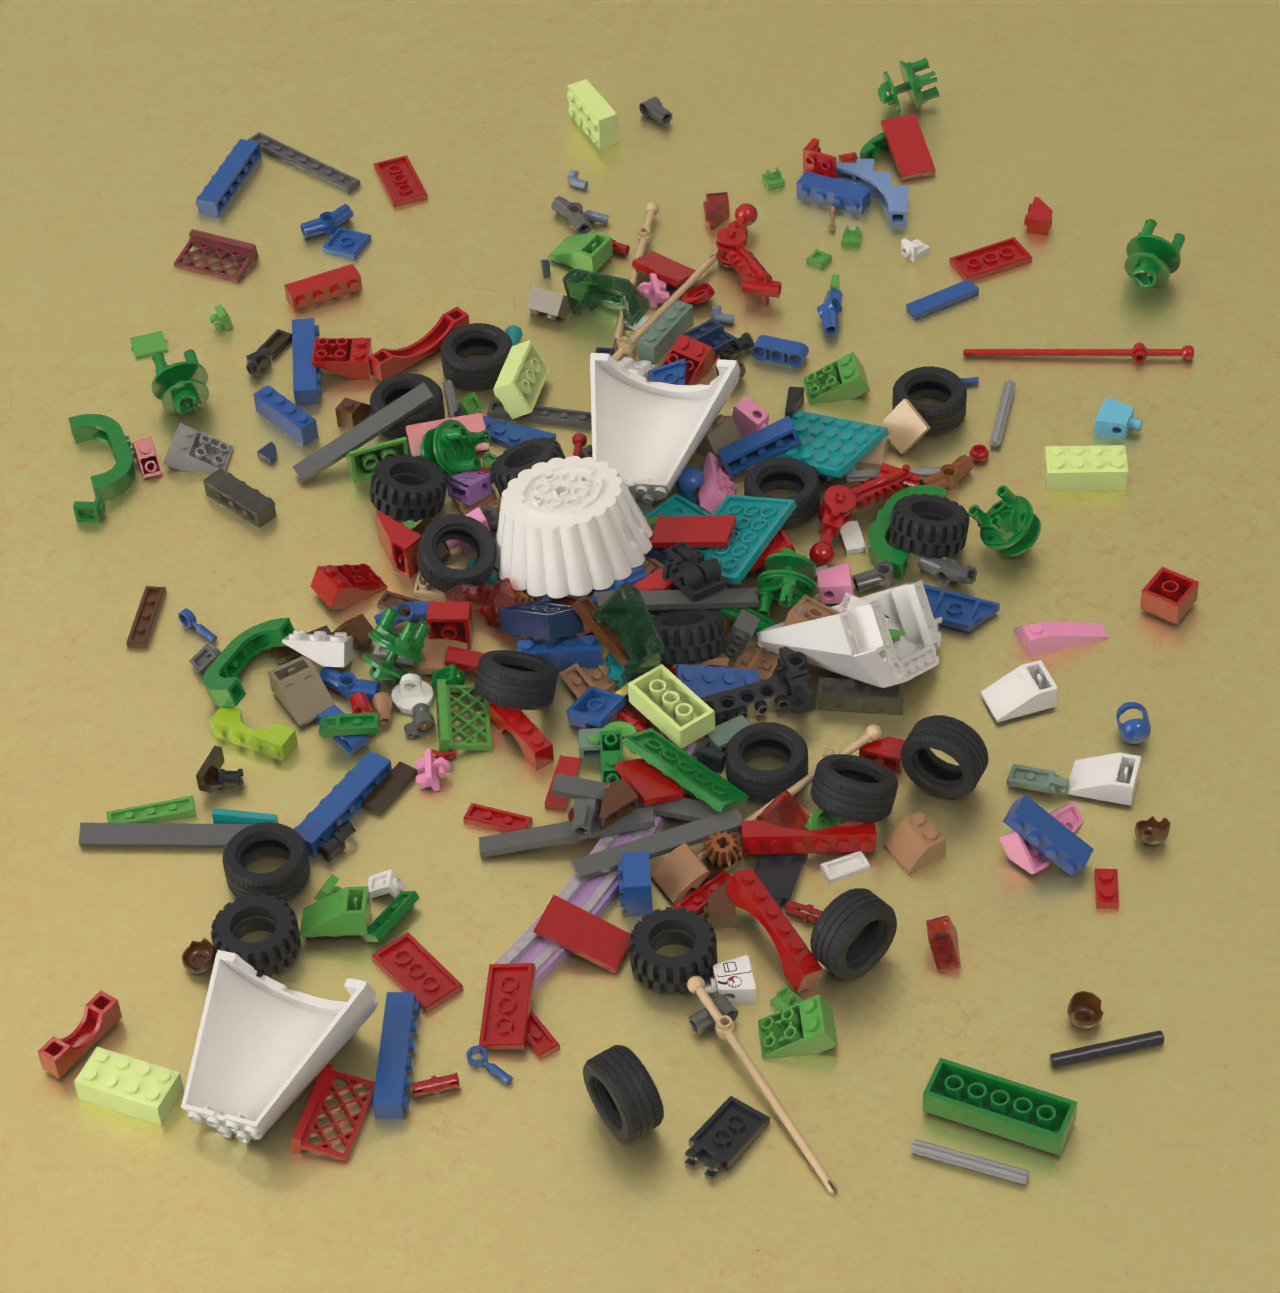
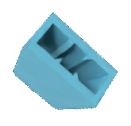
(1115, 420)

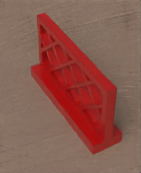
(313, 1112)

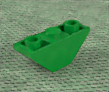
(611, 753)

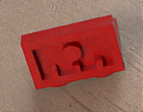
(818, 162)

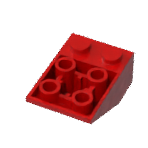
(697, 355)
(343, 356)
(399, 544)
(346, 584)

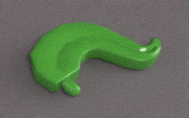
(627, 729)

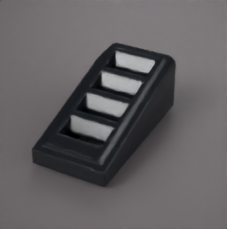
(794, 400)

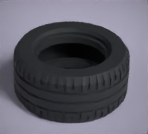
(473, 340)
(937, 384)
(399, 385)
(786, 474)
(457, 528)
(516, 680)
(760, 740)
(955, 740)
(854, 788)
(261, 841)
(853, 933)
(623, 1092)

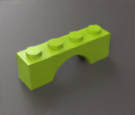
(274, 741)

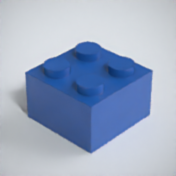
(635, 884)

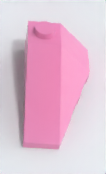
(715, 484)
(1051, 637)
(1027, 855)

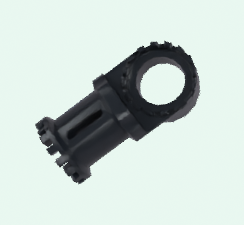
(736, 347)
(227, 778)
(336, 841)

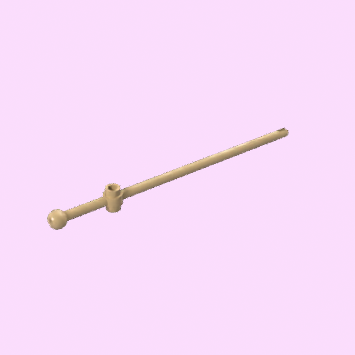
(644, 238)
(625, 345)
(872, 733)
(725, 1031)

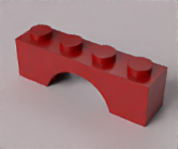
(533, 743)
(98, 1018)

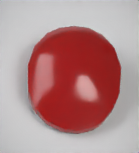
(698, 294)

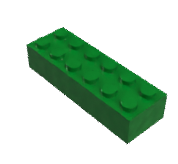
(999, 1106)

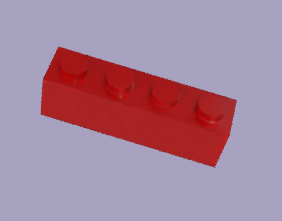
(323, 287)

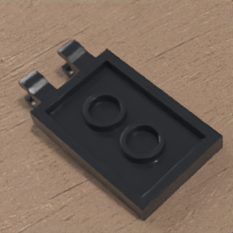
(780, 874)
(725, 1136)

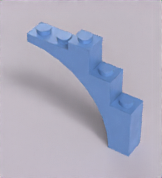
(891, 197)

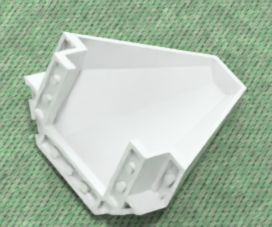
(860, 641)

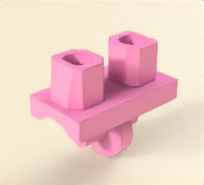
(654, 291)
(433, 770)

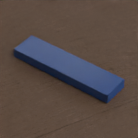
(942, 299)

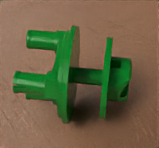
(912, 84)
(1152, 257)
(181, 384)
(453, 447)
(1008, 523)
(785, 580)
(407, 644)

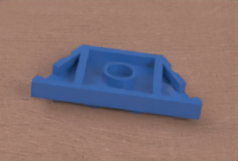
(958, 609)

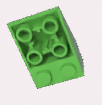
(583, 251)
(837, 381)
(338, 914)
(798, 1030)

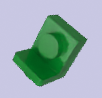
(89, 510)
(450, 673)

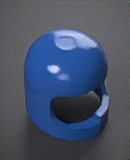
(688, 481)
(1134, 730)

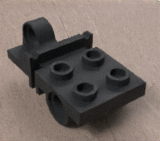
(692, 573)
(795, 672)

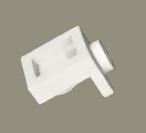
(914, 250)
(385, 883)

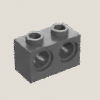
(740, 633)

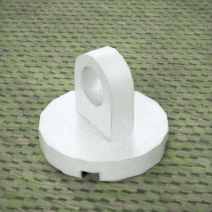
(411, 692)

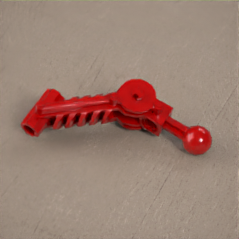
(733, 254)
(841, 501)

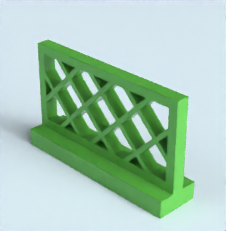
(445, 722)

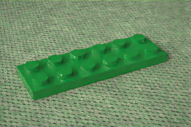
(685, 770)

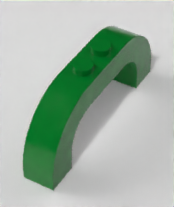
(103, 428)
(879, 536)
(221, 678)

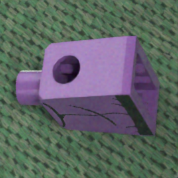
(470, 486)

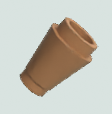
(383, 704)

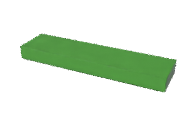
(155, 812)

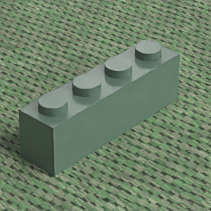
(665, 332)

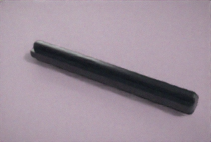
(1106, 1048)

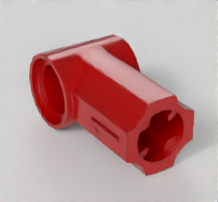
(360, 703)

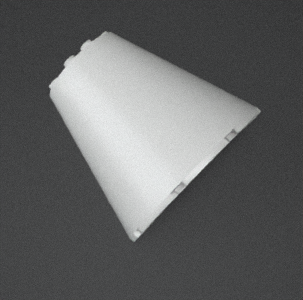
(651, 426)
(263, 1046)

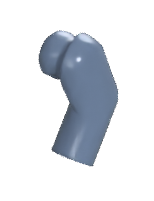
(575, 181)
(596, 217)
(720, 317)

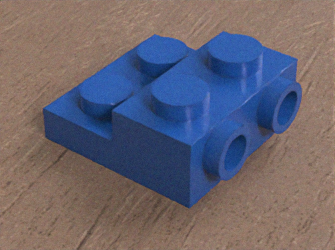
(594, 708)

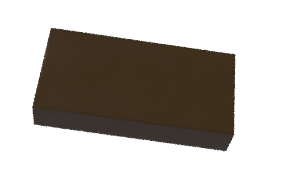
(277, 343)
(210, 768)

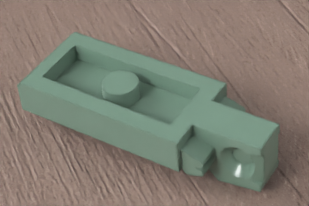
(1037, 779)

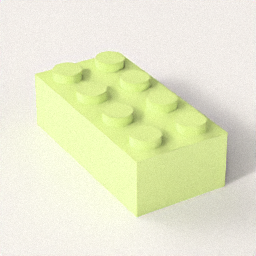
(593, 114)
(521, 379)
(1086, 468)
(671, 706)
(129, 1086)

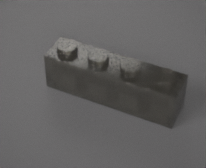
(239, 498)
(859, 697)

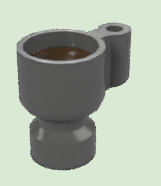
(423, 722)

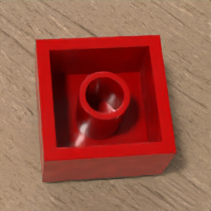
(1169, 595)
(450, 621)

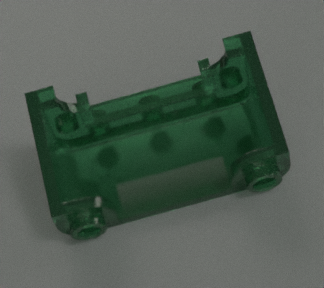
(590, 289)
(630, 618)

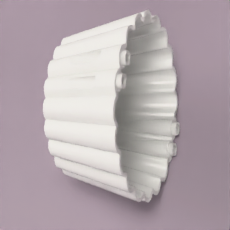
(569, 529)

